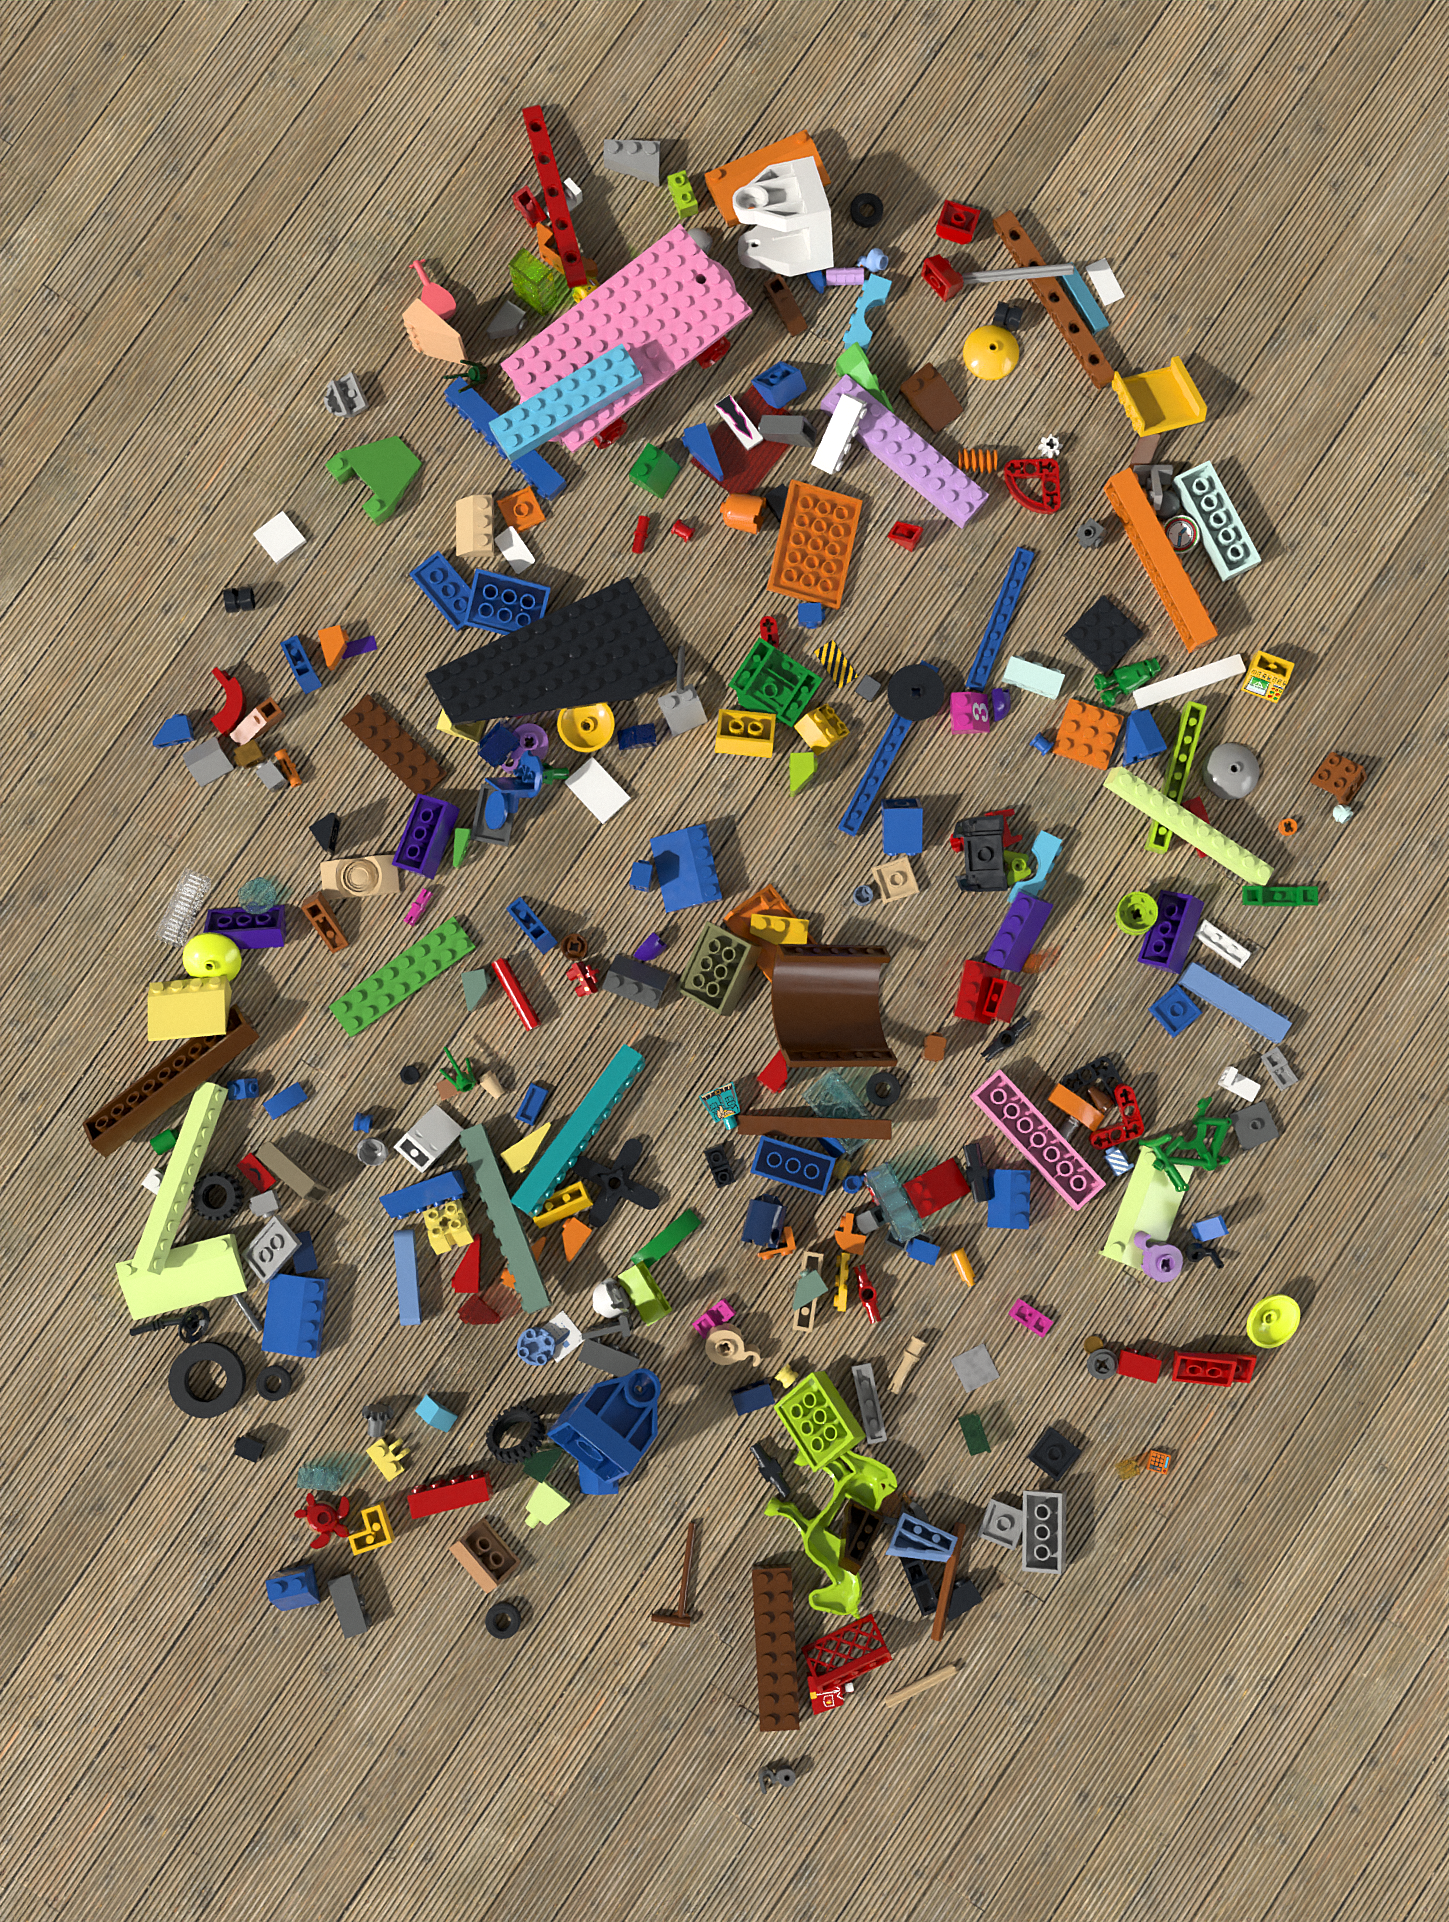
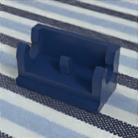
(304, 1256)
(752, 1396)

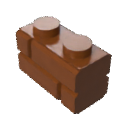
(933, 1047)

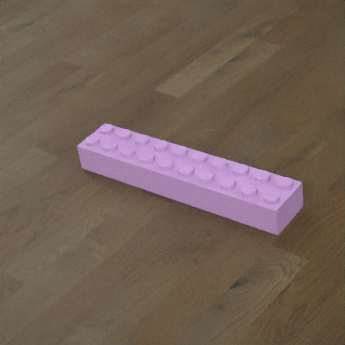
(911, 456)

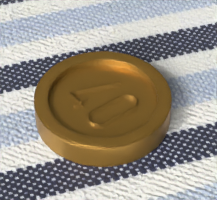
(1092, 1343)

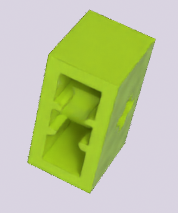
(682, 194)

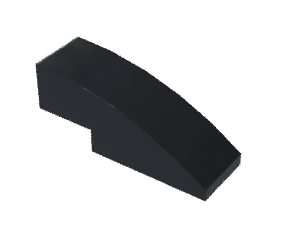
(920, 1585)

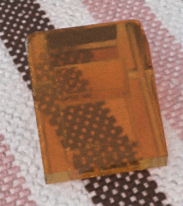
(1032, 964)

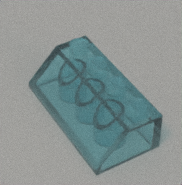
(835, 1098)
(894, 1202)

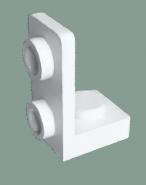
(572, 195)
(1239, 1084)

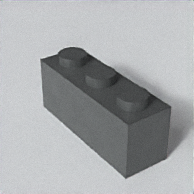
(608, 1357)
(349, 1604)

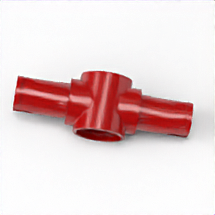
(871, 1303)

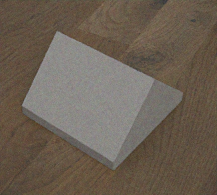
(208, 762)

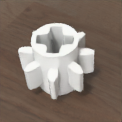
(1046, 449)

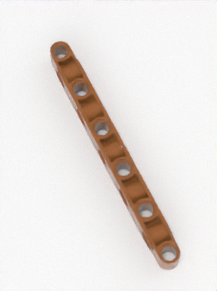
(1061, 312)

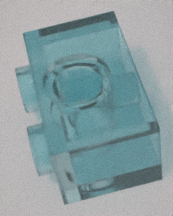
(319, 1477)

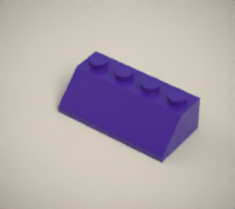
(425, 836)
(249, 929)
(1018, 931)
(1172, 933)

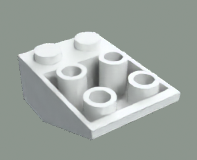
(428, 1138)

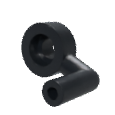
(1196, 1252)

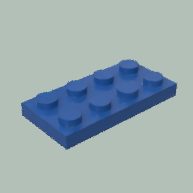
(443, 588)

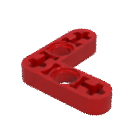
(1127, 1121)

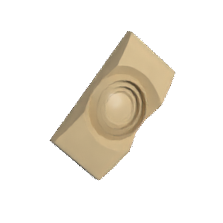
(359, 877)

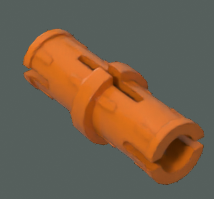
(283, 757)

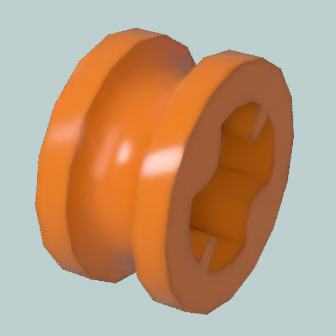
(1293, 825)

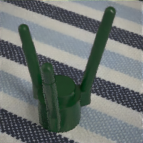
(476, 373)

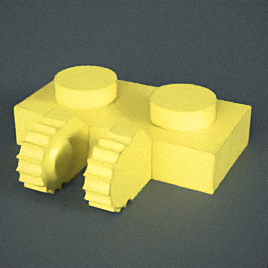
(386, 1459)

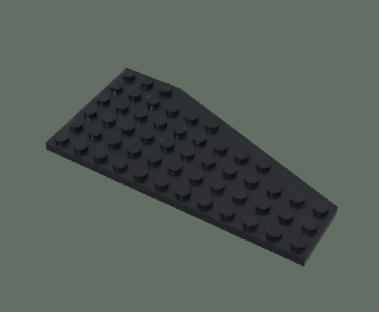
(567, 660)

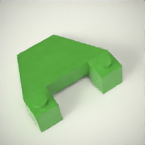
(384, 467)

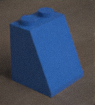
(902, 826)
(293, 1588)

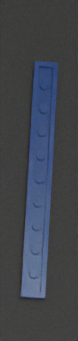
(876, 771)

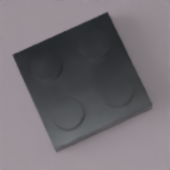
(1053, 1453)

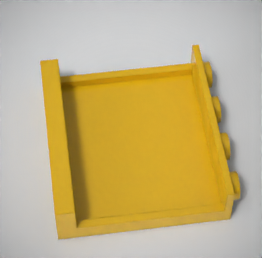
(1160, 399)

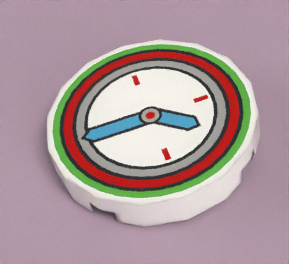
(1183, 533)

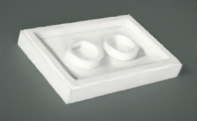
(597, 790)

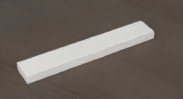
(1189, 681)

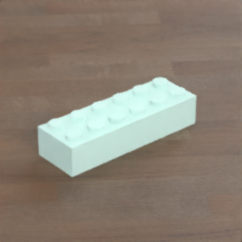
(1218, 521)

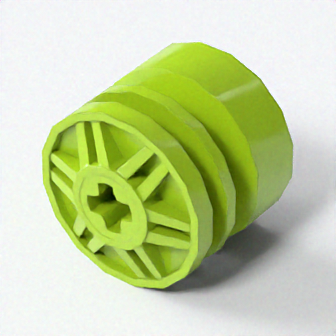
(1137, 902)

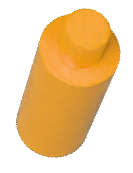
(963, 1266)

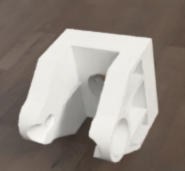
(790, 217)

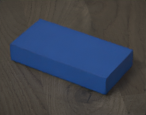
(532, 1104)

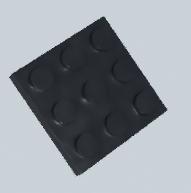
(1103, 634)

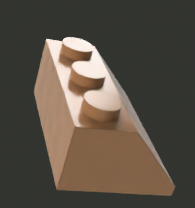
(485, 1555)

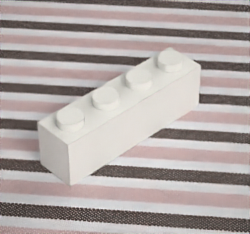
(839, 433)

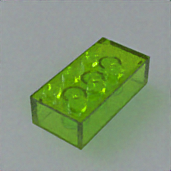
(533, 282)

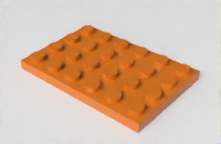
(814, 544)

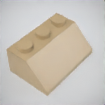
(475, 526)

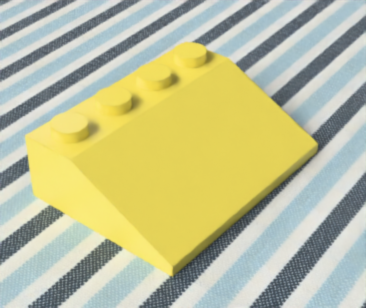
(188, 1008)

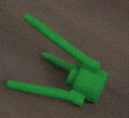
(464, 1082)

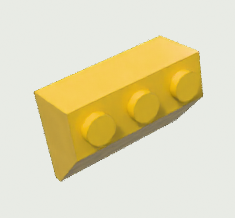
(745, 733)

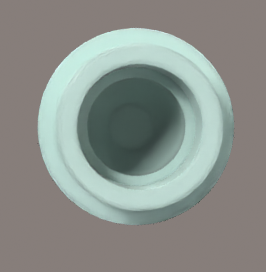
(1342, 813)

